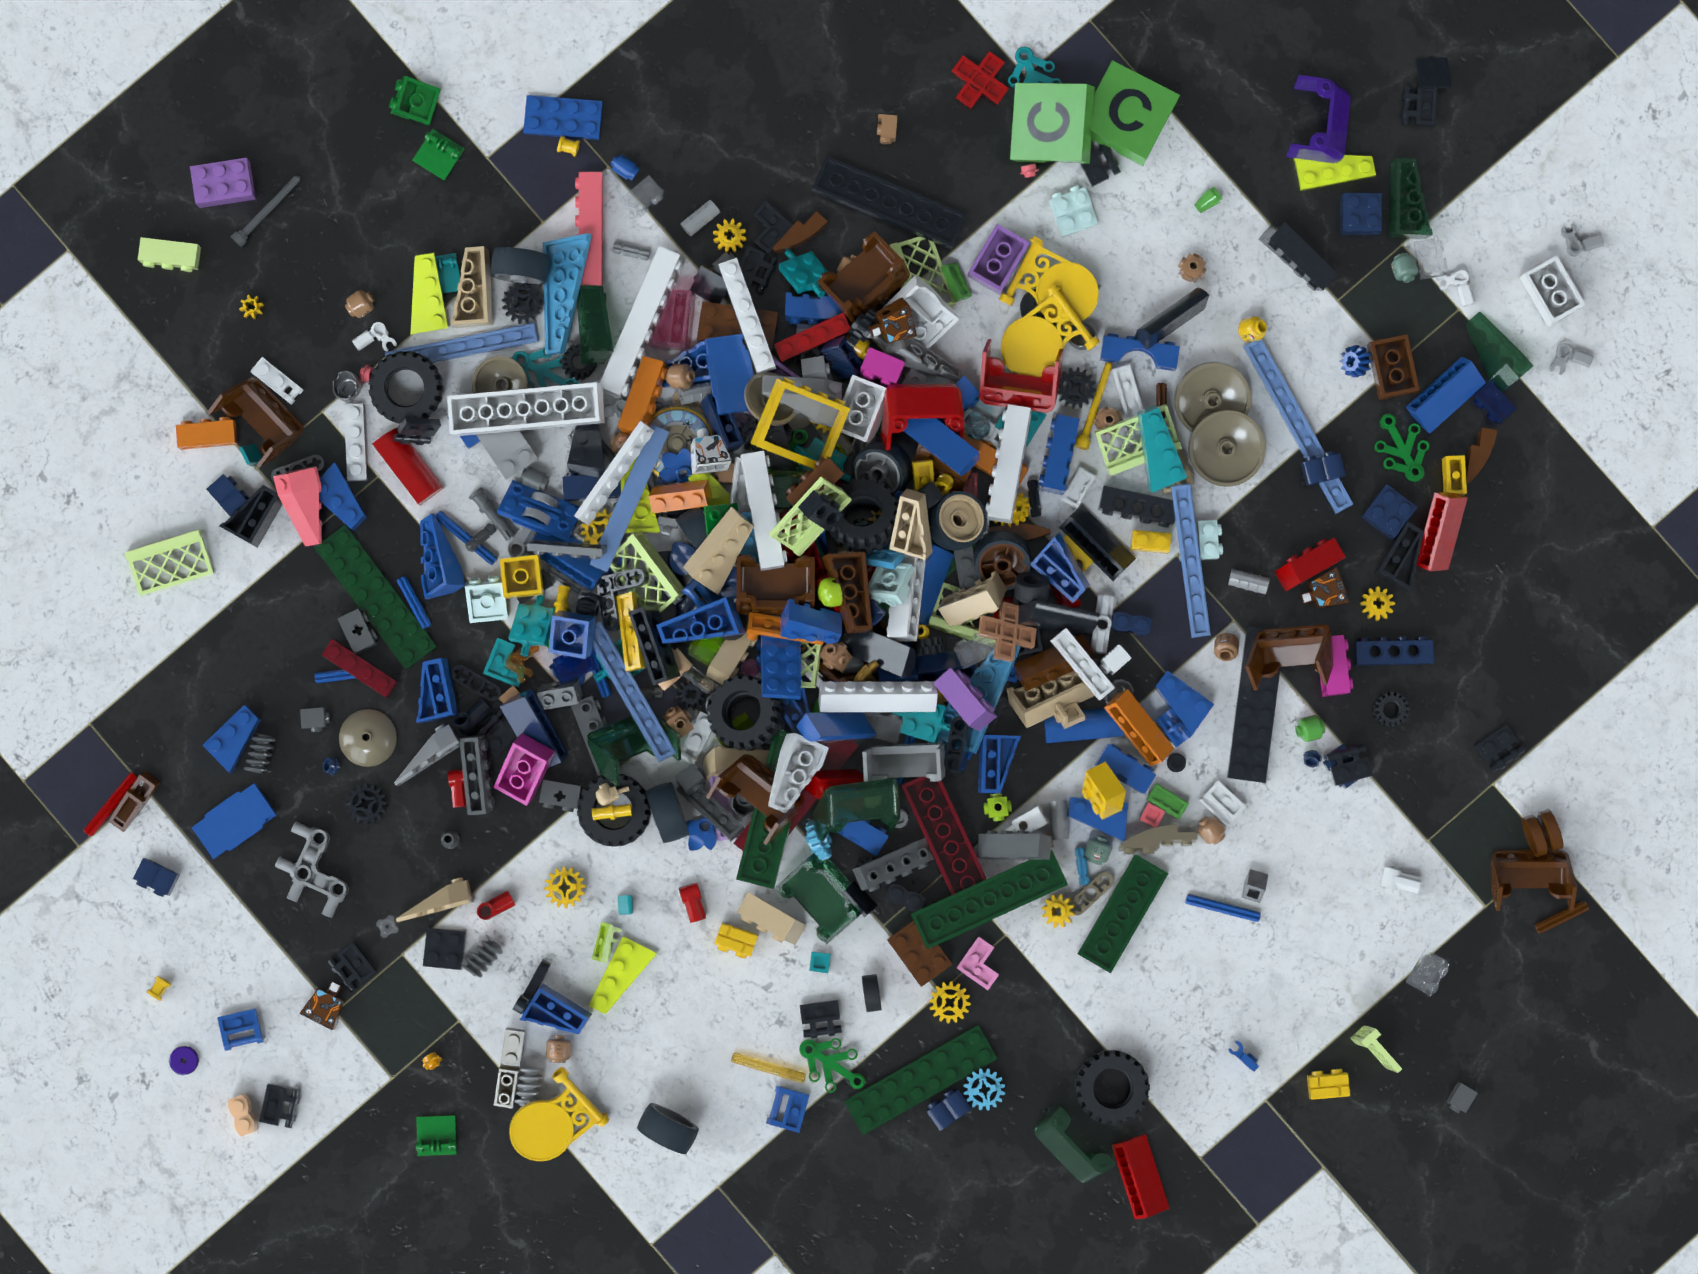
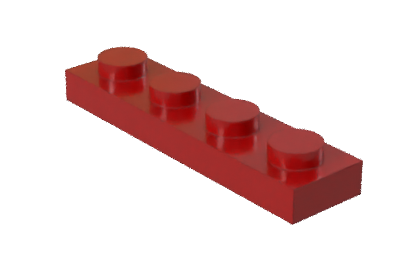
(812, 337)

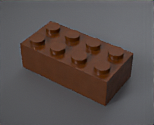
(721, 320)

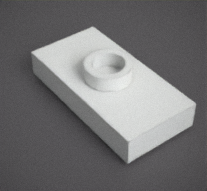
(1078, 488)

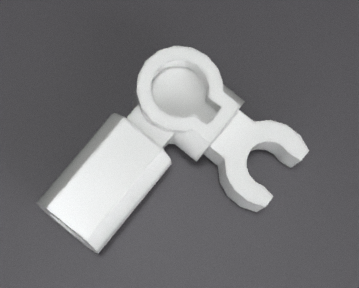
(1459, 278)
(377, 330)

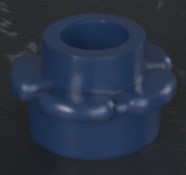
(1312, 758)
(331, 765)

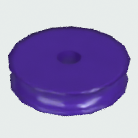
(191, 1057)

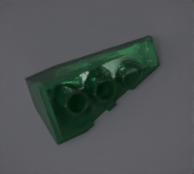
(1499, 356)

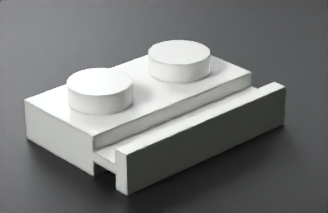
(1222, 803)

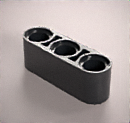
(962, 753)

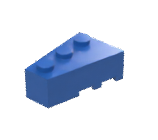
(809, 309)
(340, 498)
(810, 624)
(1184, 701)
(1114, 825)
(555, 1011)

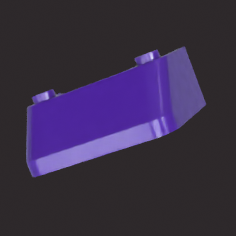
(1323, 146)

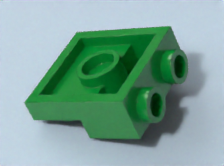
(414, 100)

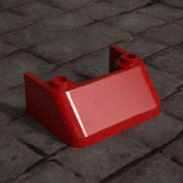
(1015, 389)
(920, 402)

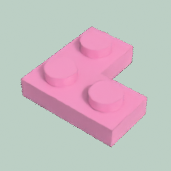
(973, 965)

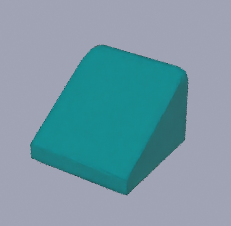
(250, 454)
(625, 905)

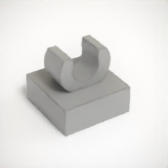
(668, 524)

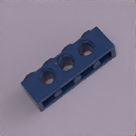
(1424, 654)

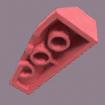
(300, 497)

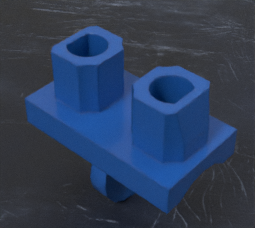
(1173, 728)

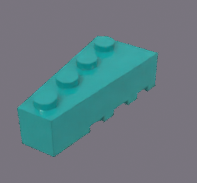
(1160, 455)

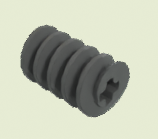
(260, 753)
(483, 957)

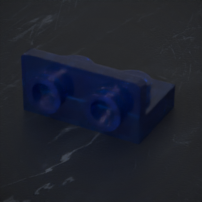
(1494, 403)
(571, 667)

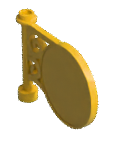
(1076, 281)
(1035, 341)
(546, 1129)

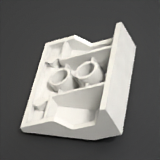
(929, 312)

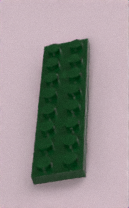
(375, 597)
(760, 861)
(988, 900)
(920, 1079)

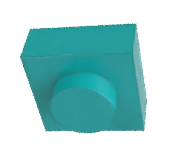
(819, 962)

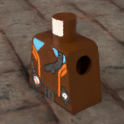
(894, 322)
(1326, 591)
(325, 1006)

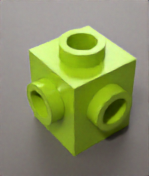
(990, 810)

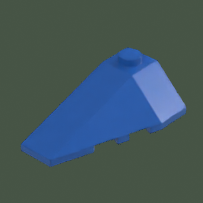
(696, 359)

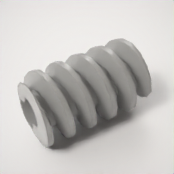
(529, 1085)

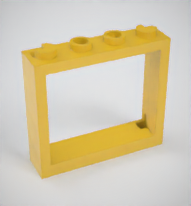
(769, 412)

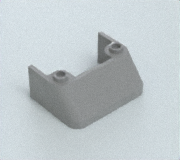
(904, 761)

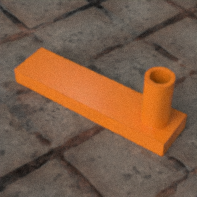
(768, 625)

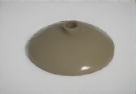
(494, 371)
(757, 401)
(381, 741)

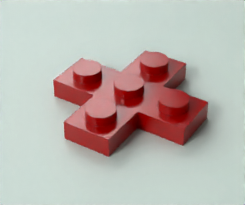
(980, 80)

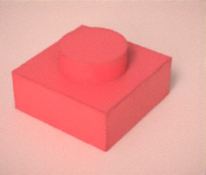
(1152, 815)

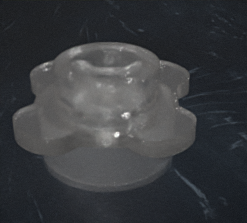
(382, 926)

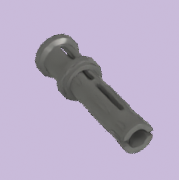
(486, 506)

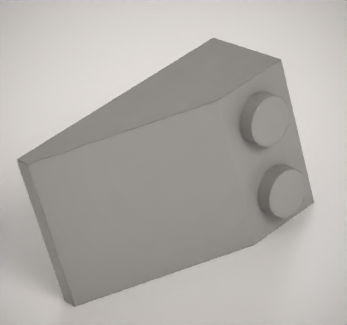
(508, 451)

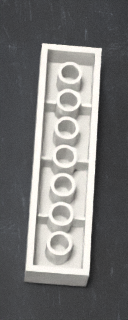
(640, 322)
(526, 409)

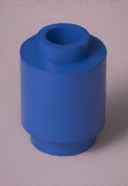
(624, 167)

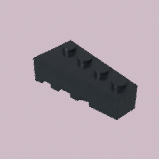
(1298, 255)

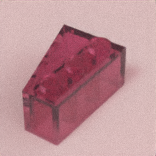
(676, 322)

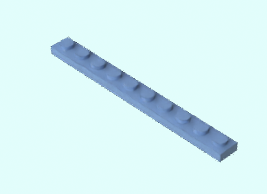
(1294, 418)

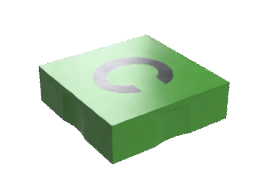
(1130, 112)
(1052, 123)

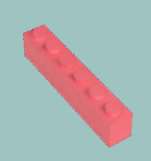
(591, 222)

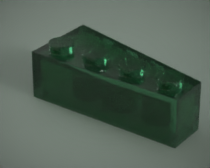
(1407, 203)
(593, 325)

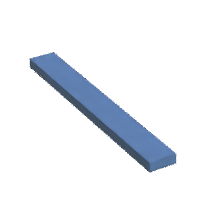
(476, 343)
(630, 497)
(1190, 560)
(631, 694)

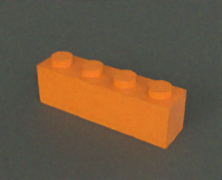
(643, 394)
(987, 456)
(1139, 727)

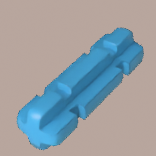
(1082, 866)

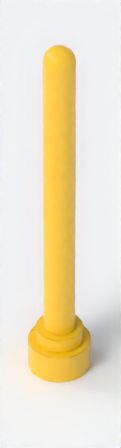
(1083, 440)

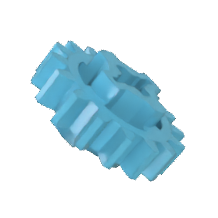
(818, 847)
(975, 1090)

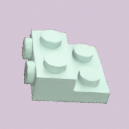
(1073, 211)
(1208, 539)
(890, 584)
(486, 599)

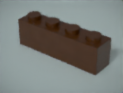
(1046, 666)

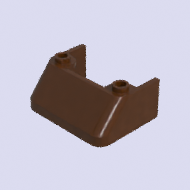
(263, 413)
(1290, 648)
(754, 783)
(1525, 870)

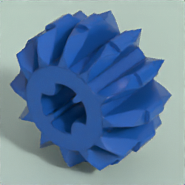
(1355, 361)

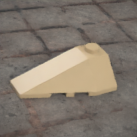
(446, 898)

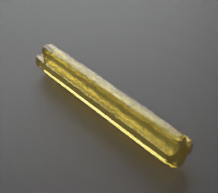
(768, 1067)

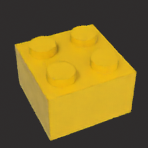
(521, 576)
(1103, 790)

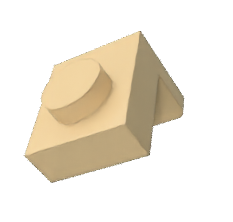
(1068, 715)

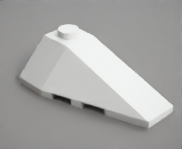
(795, 768)

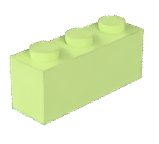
(169, 254)

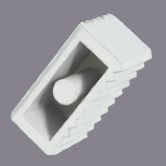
(1114, 660)

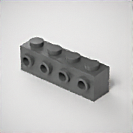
(589, 720)
(476, 774)
(1014, 846)
(893, 864)

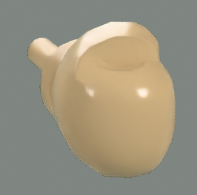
(607, 794)

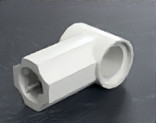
(1396, 880)

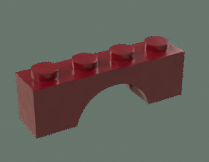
(360, 668)

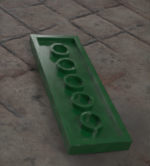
(1122, 913)

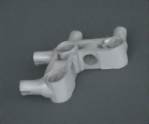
(309, 859)

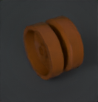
(1542, 833)

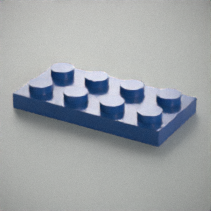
(562, 117)
(780, 668)

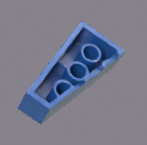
(1059, 454)
(706, 622)

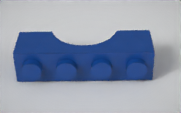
(1114, 348)

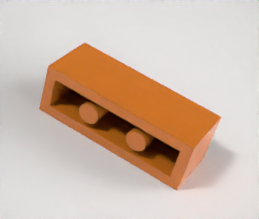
(206, 433)
(680, 496)

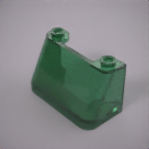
(819, 891)
(1051, 1134)

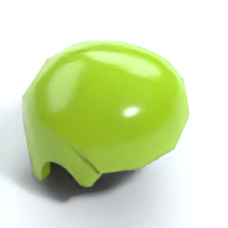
(830, 593)

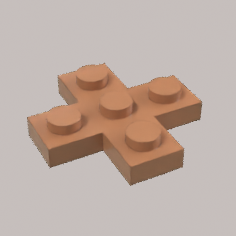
(1007, 632)

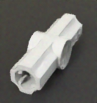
(1101, 636)

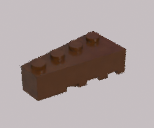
(851, 574)

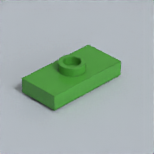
(956, 281)
(1167, 801)

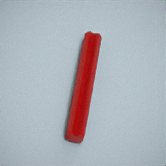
(110, 805)

